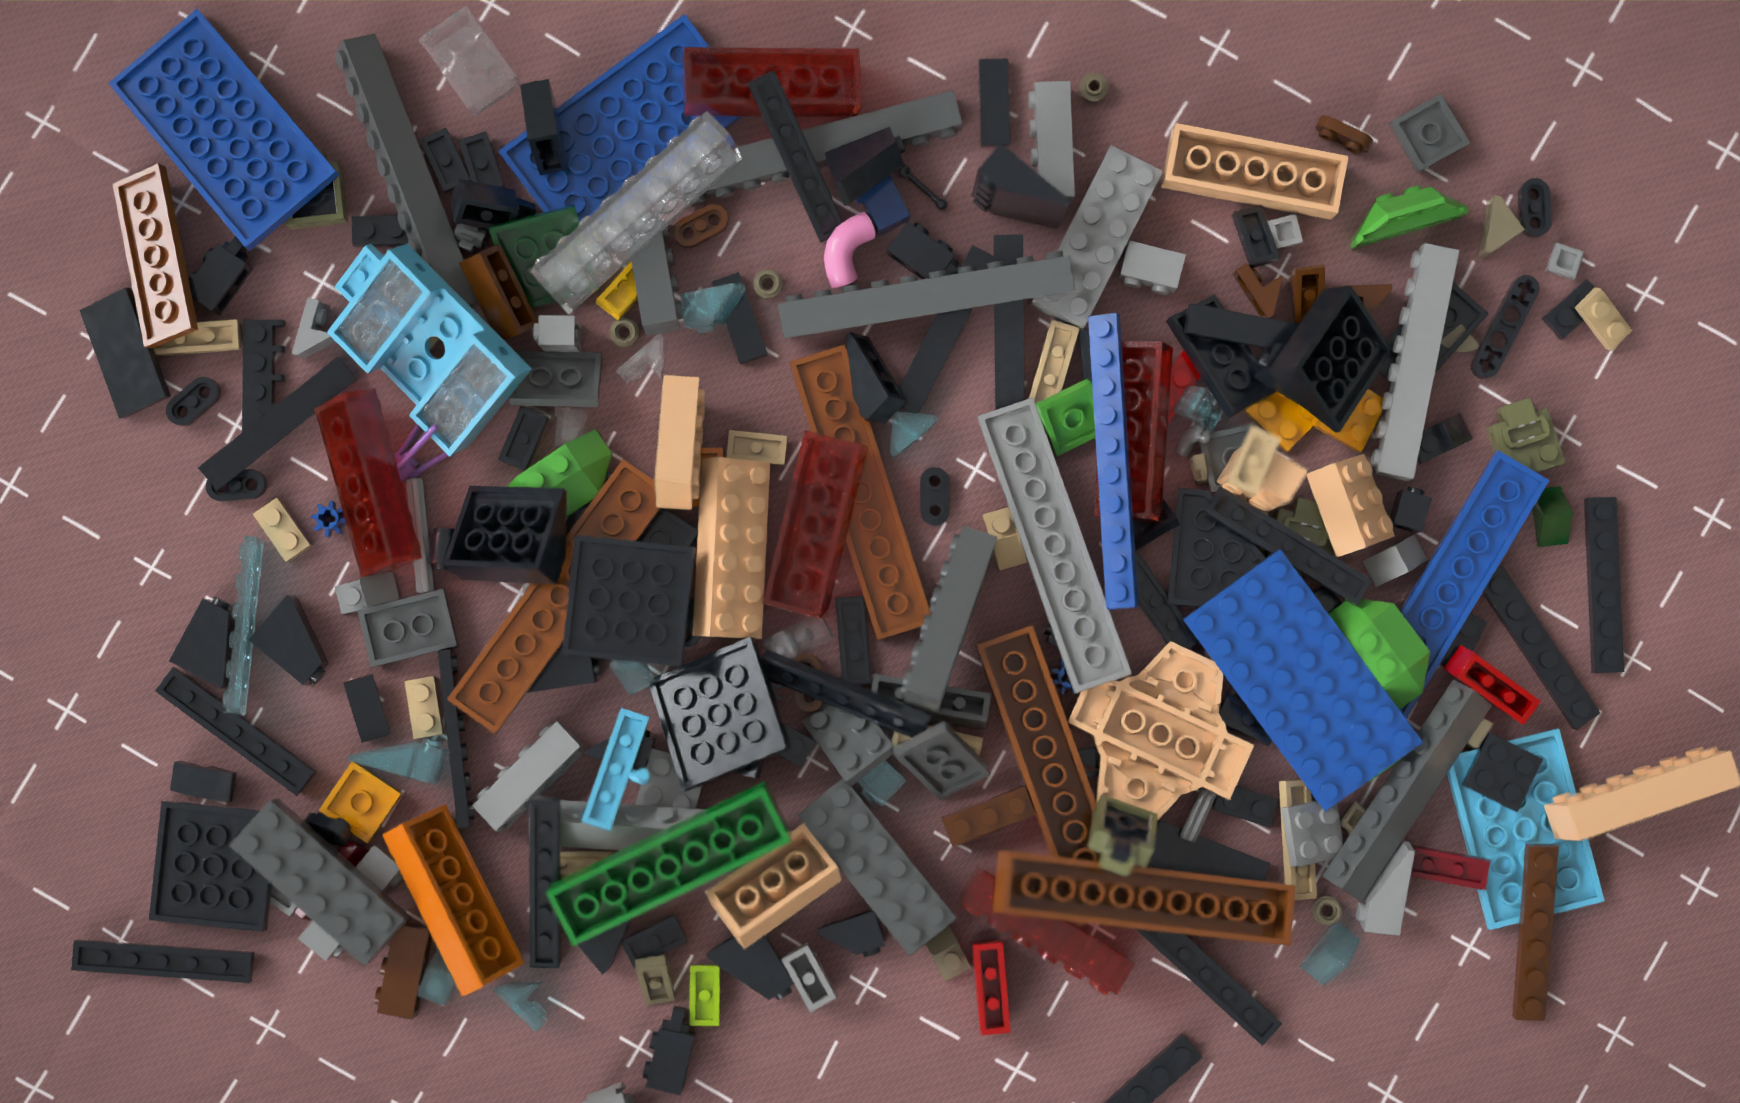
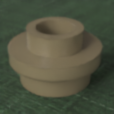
(1089, 95)
(767, 275)
(617, 326)
(1333, 917)

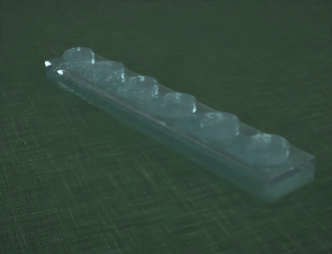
(245, 614)

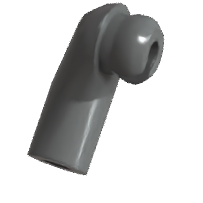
(1190, 436)

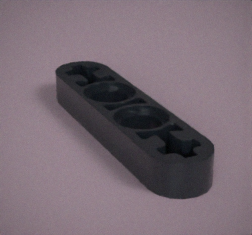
(1503, 326)

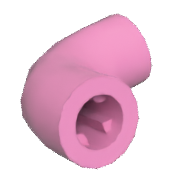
(841, 247)

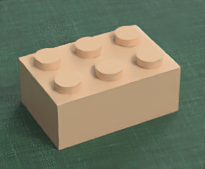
(1350, 505)

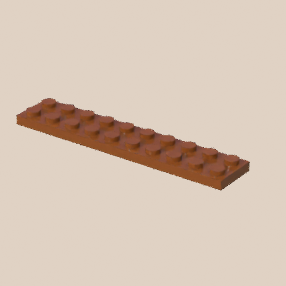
(875, 528)
(537, 622)

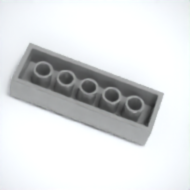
(1101, 233)

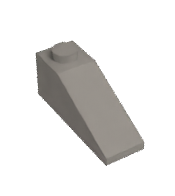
(1386, 900)

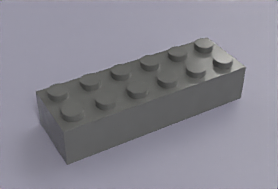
(947, 626)
(877, 867)
(320, 881)

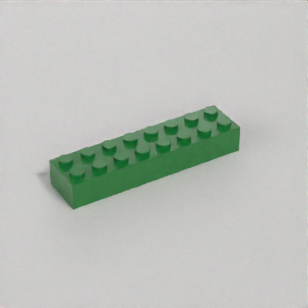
(669, 863)

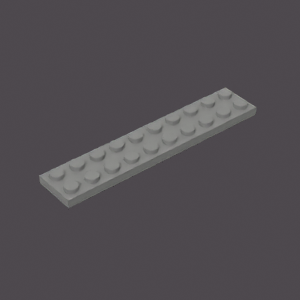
(1054, 546)

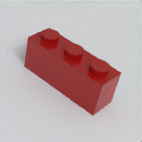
(1492, 684)
(991, 987)

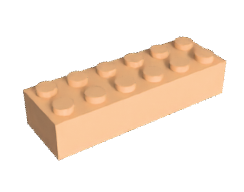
(1254, 171)
(731, 548)
(1641, 794)

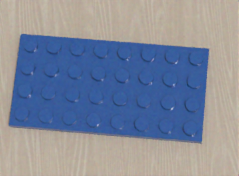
(614, 125)
(223, 129)
(1302, 680)

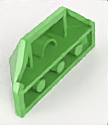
(1406, 214)
(575, 466)
(1386, 646)

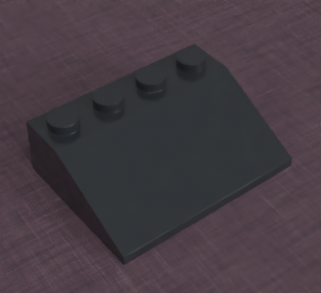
(1017, 191)
(1332, 357)
(510, 535)

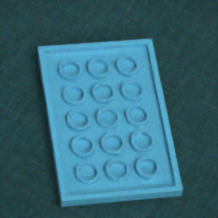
(1501, 834)

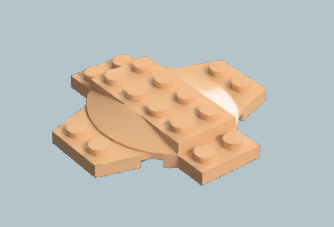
(1162, 732)

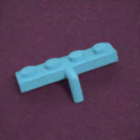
(617, 770)

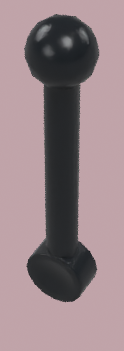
(905, 172)

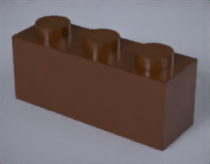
(499, 292)
(988, 815)
(404, 972)

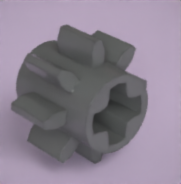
(471, 237)

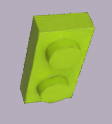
(704, 995)

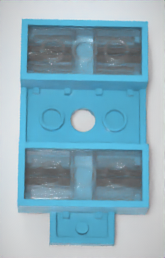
(388, 326)

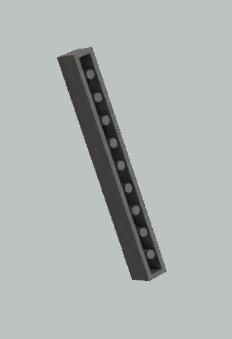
(913, 121)
(401, 160)
(927, 296)

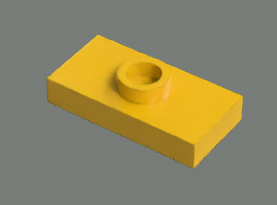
(619, 294)

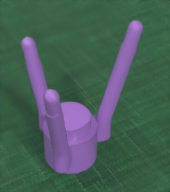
(405, 460)

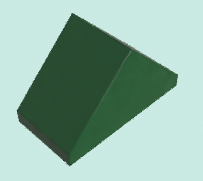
(1552, 518)

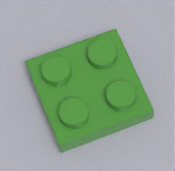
(1068, 417)

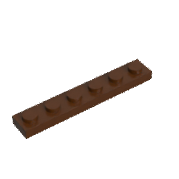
(1535, 931)

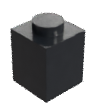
(1410, 510)

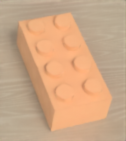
(679, 442)
(1276, 487)
(774, 887)

